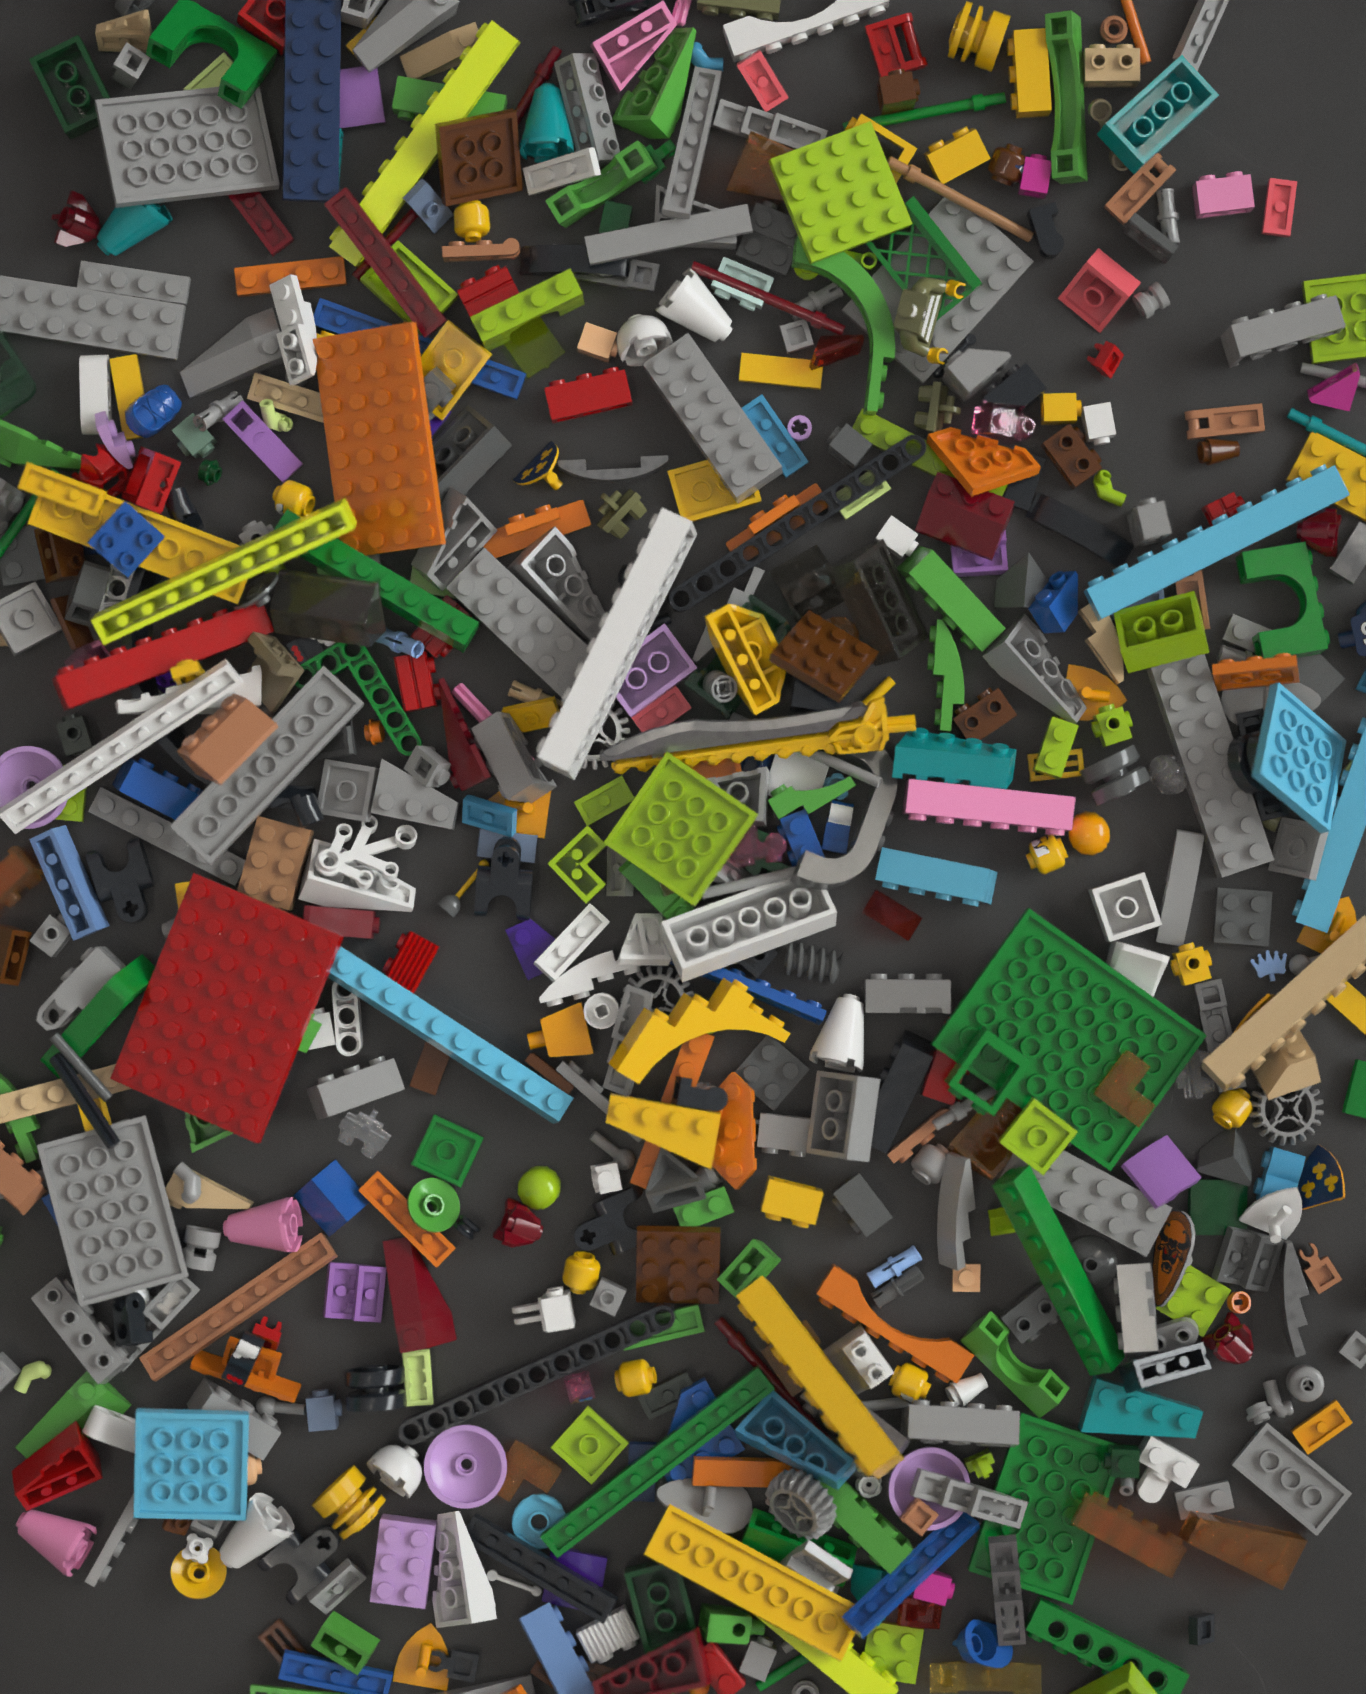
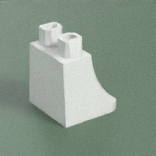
(1137, 965)
(859, 1360)

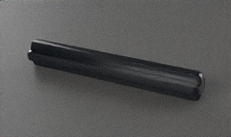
(84, 1100)

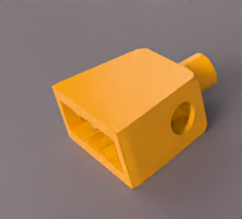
(563, 1033)

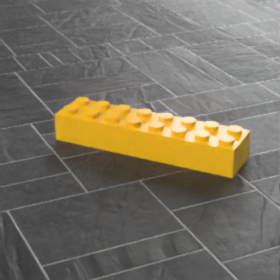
(819, 1376)

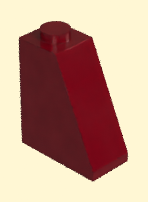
(344, 921)

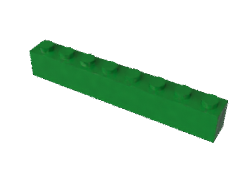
(395, 591)
(1059, 1270)

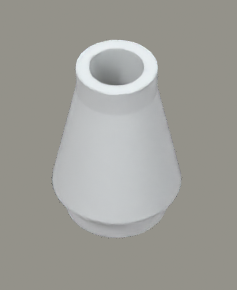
(966, 1389)

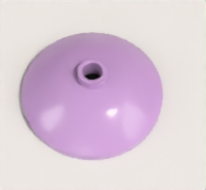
(19, 769)
(930, 1459)
(460, 1485)

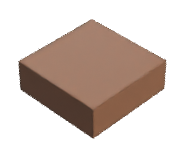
(918, 1516)

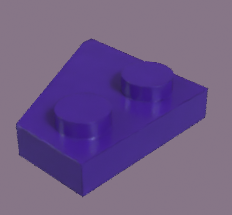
(529, 944)

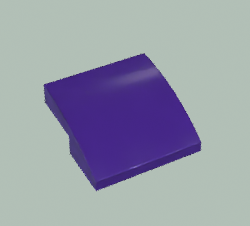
(585, 1564)

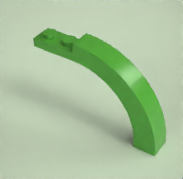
(872, 306)

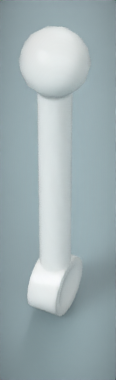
(492, 1575)

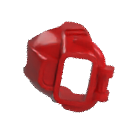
(100, 469)

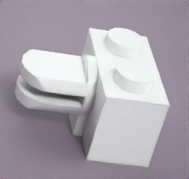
(554, 1308)
(1163, 1465)

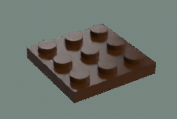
(479, 157)
(823, 656)
(677, 1264)

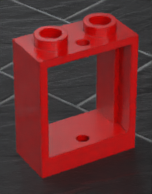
(145, 479)

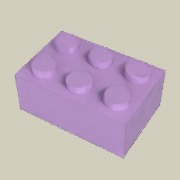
(655, 671)
(403, 1561)

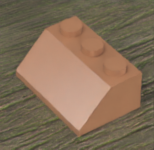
(226, 739)

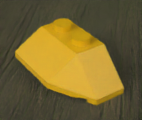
(744, 647)

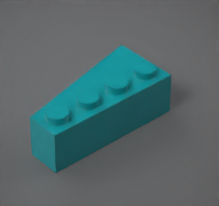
(954, 759)
(1136, 1413)

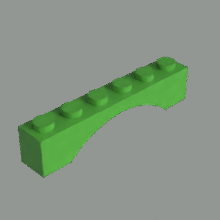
(1066, 60)

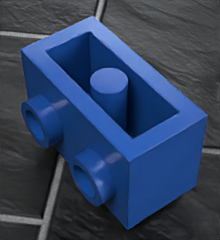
(800, 835)

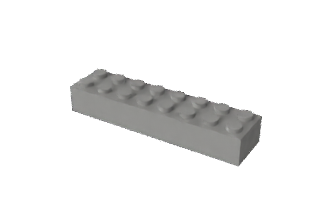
(1202, 743)

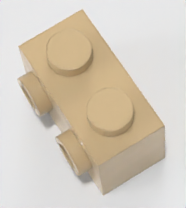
(1111, 66)

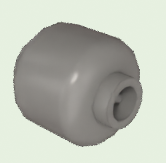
(929, 1163)
(1298, 1376)

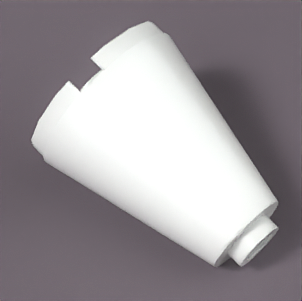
(695, 308)
(842, 1036)
(260, 1532)

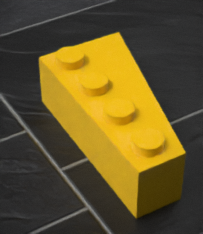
(673, 1127)

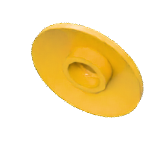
(183, 1575)

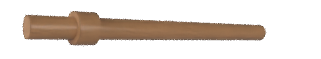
(913, 174)

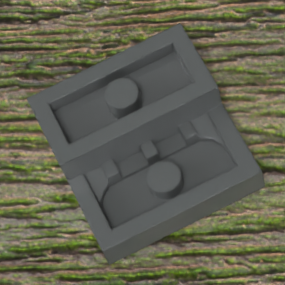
(1247, 1259)

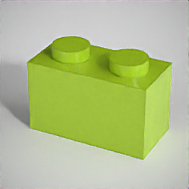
(1055, 748)

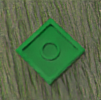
(447, 1150)

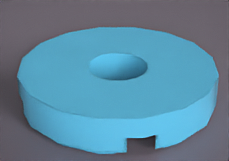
(531, 1506)

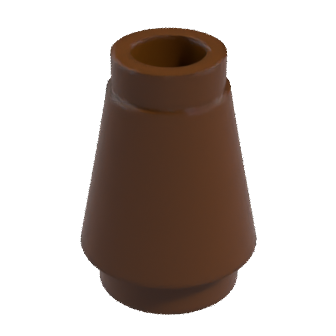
(1216, 450)

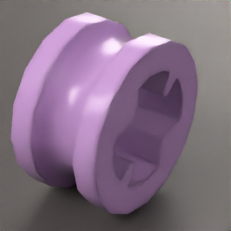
(802, 420)

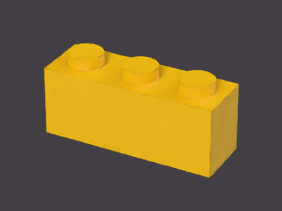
(1029, 73)

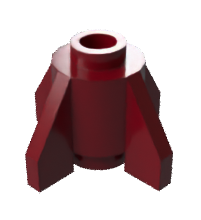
(78, 222)
(1321, 531)
(518, 1225)
(1231, 1341)

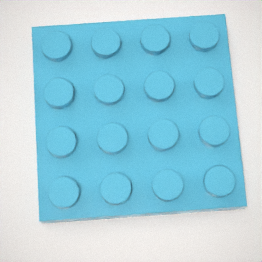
(1299, 758)
(191, 1464)

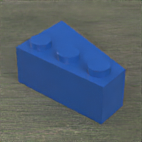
(155, 789)

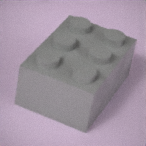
(843, 1116)

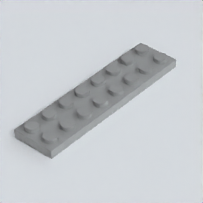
(90, 318)
(303, 731)

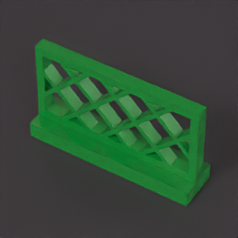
(941, 246)

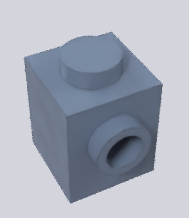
(323, 1410)

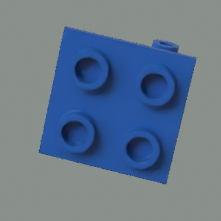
(126, 539)

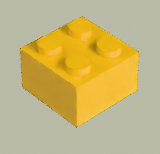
(791, 1201)

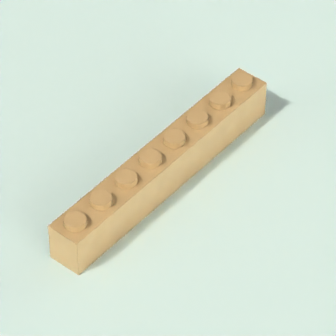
(1289, 1009)

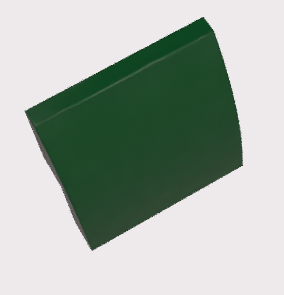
(1215, 1205)

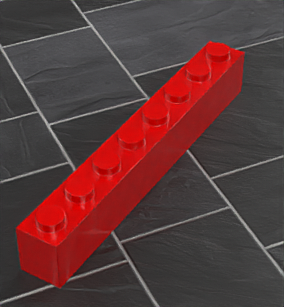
(156, 657)

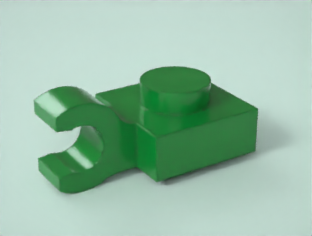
(664, 152)

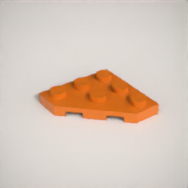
(980, 461)
(736, 1134)

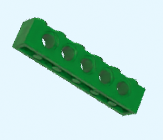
(1045, 1612)

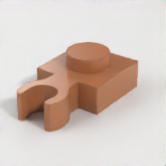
(1320, 1271)

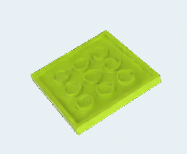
(840, 192)
(681, 828)

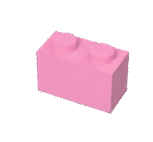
(1223, 195)

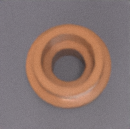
(1117, 22)

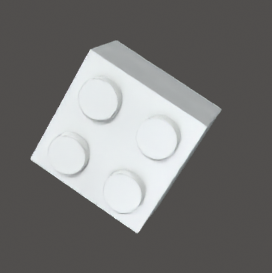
(1125, 907)

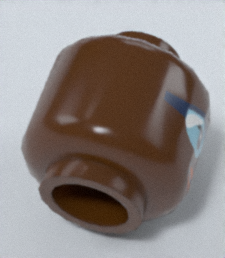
(1007, 164)

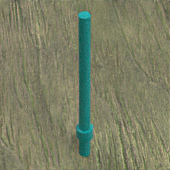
(1315, 425)

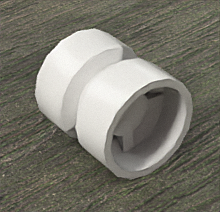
(601, 1010)

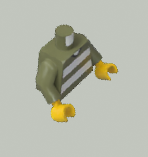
(919, 313)

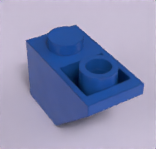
(1057, 602)

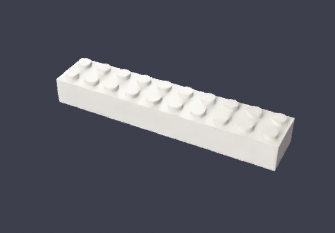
(617, 643)

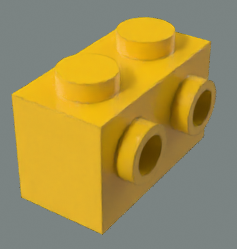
(956, 155)

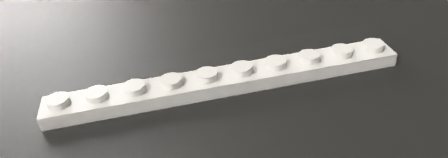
(120, 746)

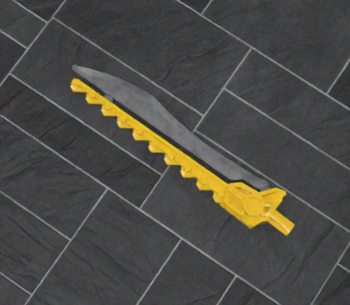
(835, 730)

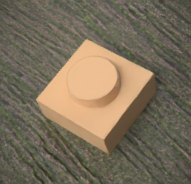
(967, 1278)

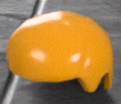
(1089, 833)

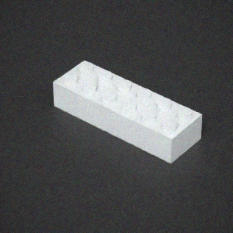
(745, 926)

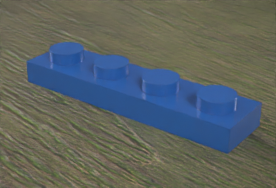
(330, 1675)

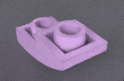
(115, 442)

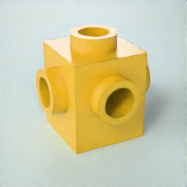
(1200, 968)

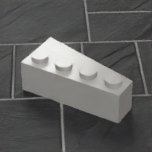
(1282, 328)
(750, 789)
(960, 1424)

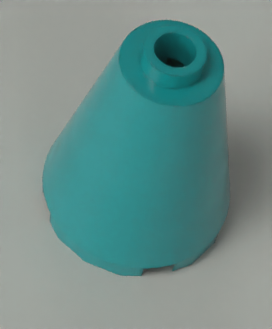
(547, 126)
(130, 226)

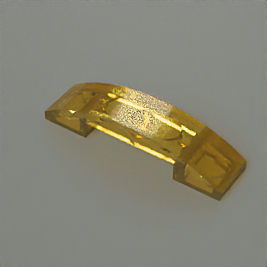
(964, 1676)

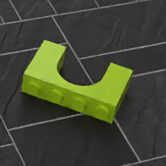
(499, 321)

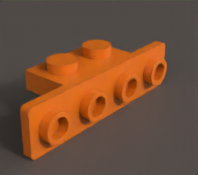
(763, 520)
(524, 531)
(262, 1376)

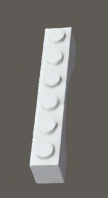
(751, 34)

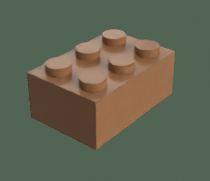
(275, 862)

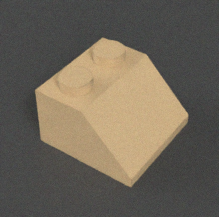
(1288, 1068)

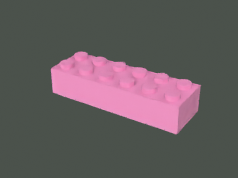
(988, 805)

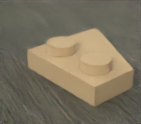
(130, 28)

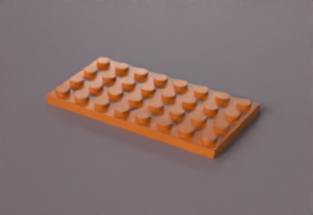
(380, 438)

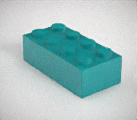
(1157, 114)

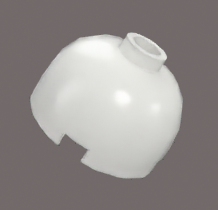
(642, 339)
(397, 1468)

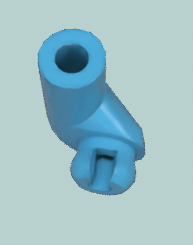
(701, 59)

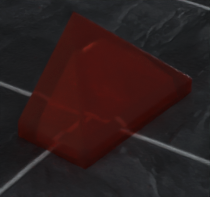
(835, 348)
(892, 915)
(919, 1614)

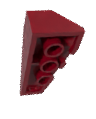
(465, 757)
(417, 1304)

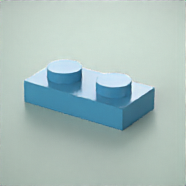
(489, 815)

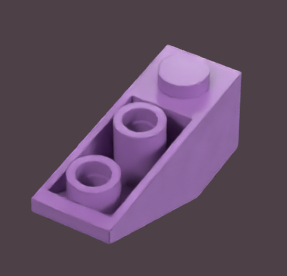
(262, 441)

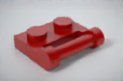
(886, 46)

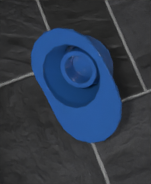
(980, 1645)

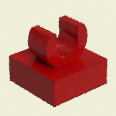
(1107, 359)
(271, 1336)

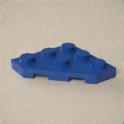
(722, 1445)

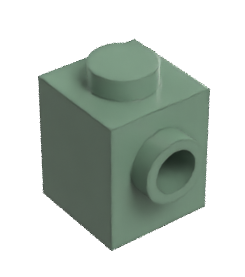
(193, 440)

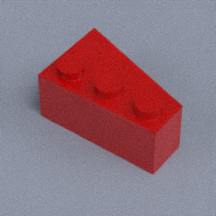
(57, 1468)

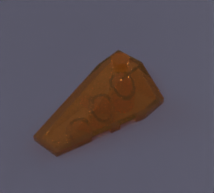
(980, 1140)

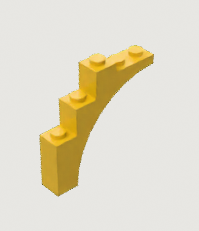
(657, 1033)

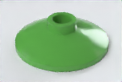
(441, 1197)

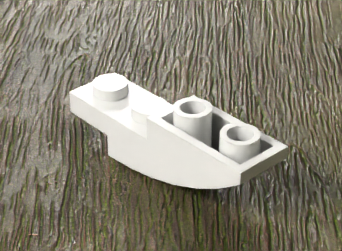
(296, 329)
(579, 981)

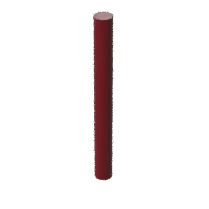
(391, 237)

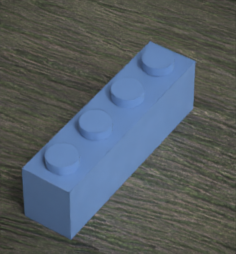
(69, 882)
(556, 1651)

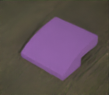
(360, 97)
(969, 564)
(1161, 1172)
(354, 1291)

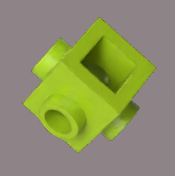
(1122, 723)

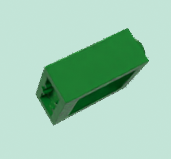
(982, 1037)

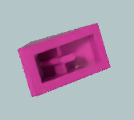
(1337, 390)

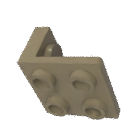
(278, 669)

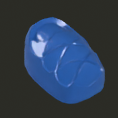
(152, 411)

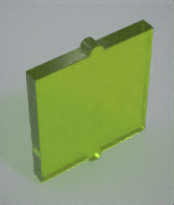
(534, 347)

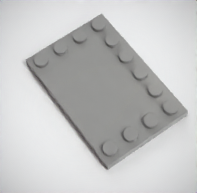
(185, 146)
(986, 252)
(112, 1212)

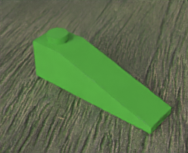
(21, 446)
(72, 1407)

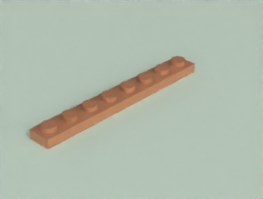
(238, 1307)

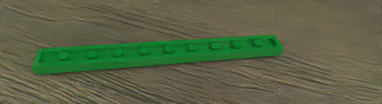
(657, 1461)

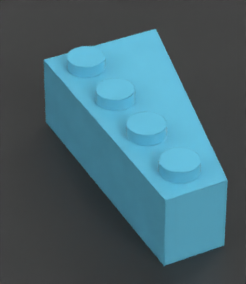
(937, 876)

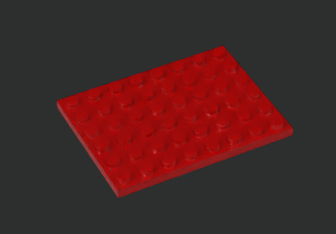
(226, 1007)

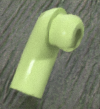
(273, 419)
(31, 1372)

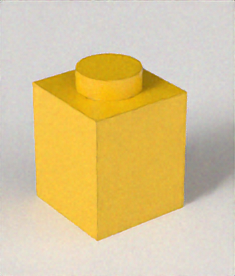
(1060, 408)

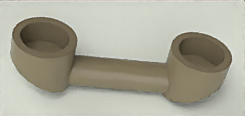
(1101, 111)

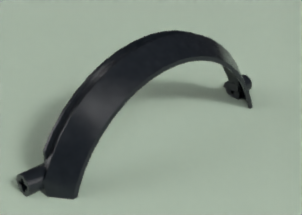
(299, 798)

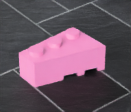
(631, 44)

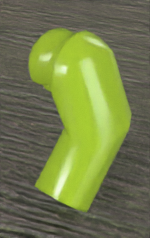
(1105, 490)

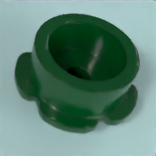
(209, 472)

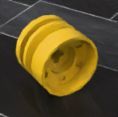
(978, 36)
(349, 1502)

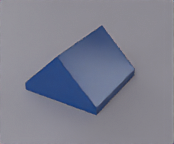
(331, 1198)

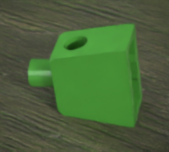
(718, 1623)

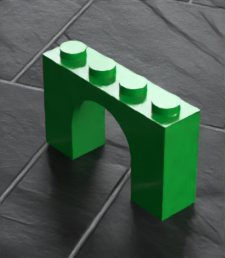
(193, 24)
(1293, 567)

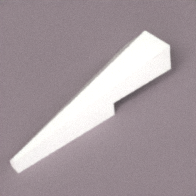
(249, 689)

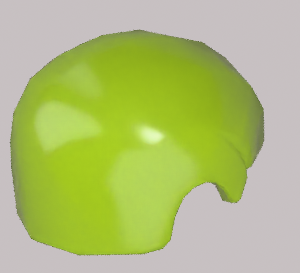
(539, 1187)

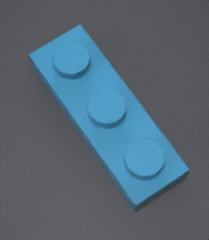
(775, 435)

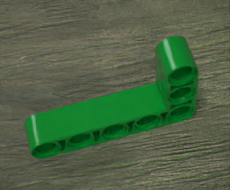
(369, 688)
(104, 1008)

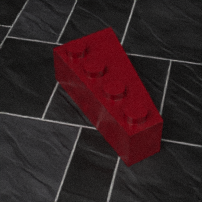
(665, 1670)

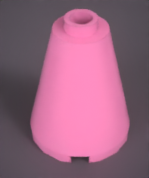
(267, 1226)
(57, 1538)

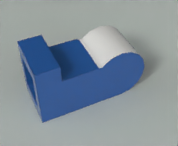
(837, 827)

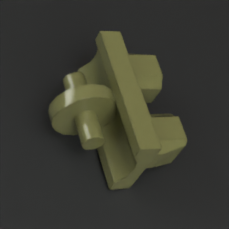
(940, 407)
(611, 520)

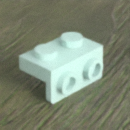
(746, 275)

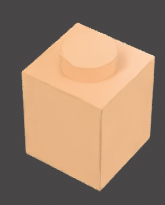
(598, 342)

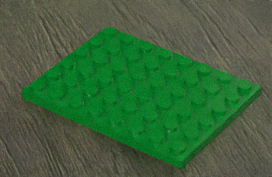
(1074, 1025)

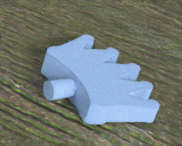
(1269, 966)

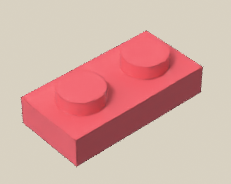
(762, 80)
(1279, 207)
(662, 711)

